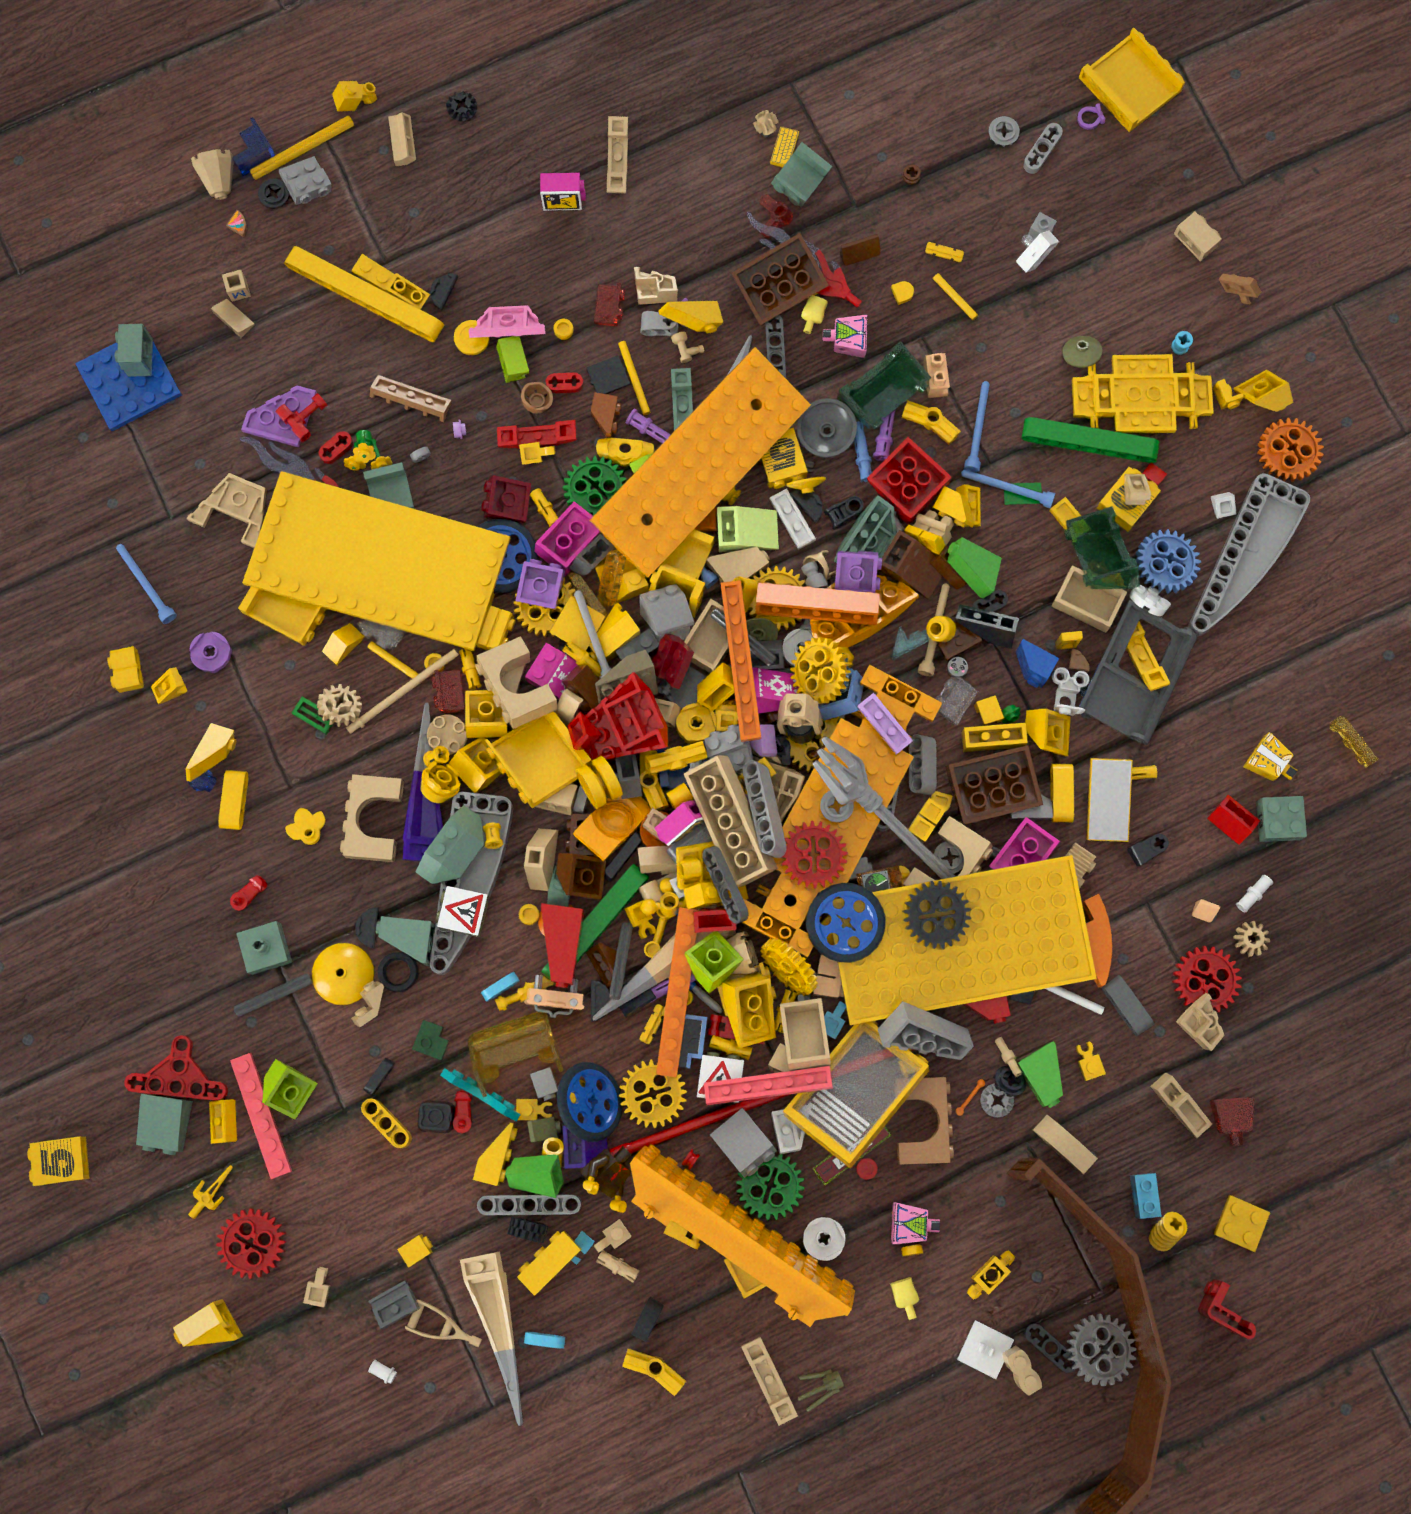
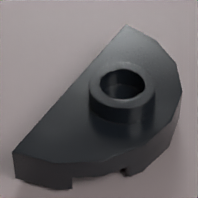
(442, 288)
(809, 503)
(783, 749)
(366, 927)
(599, 998)

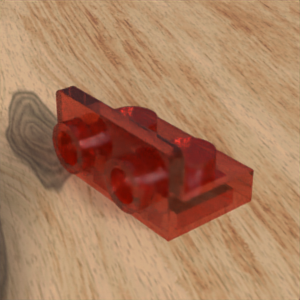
(608, 304)
(449, 691)

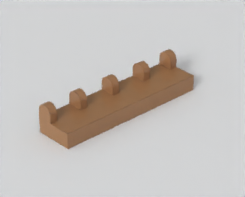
(410, 397)

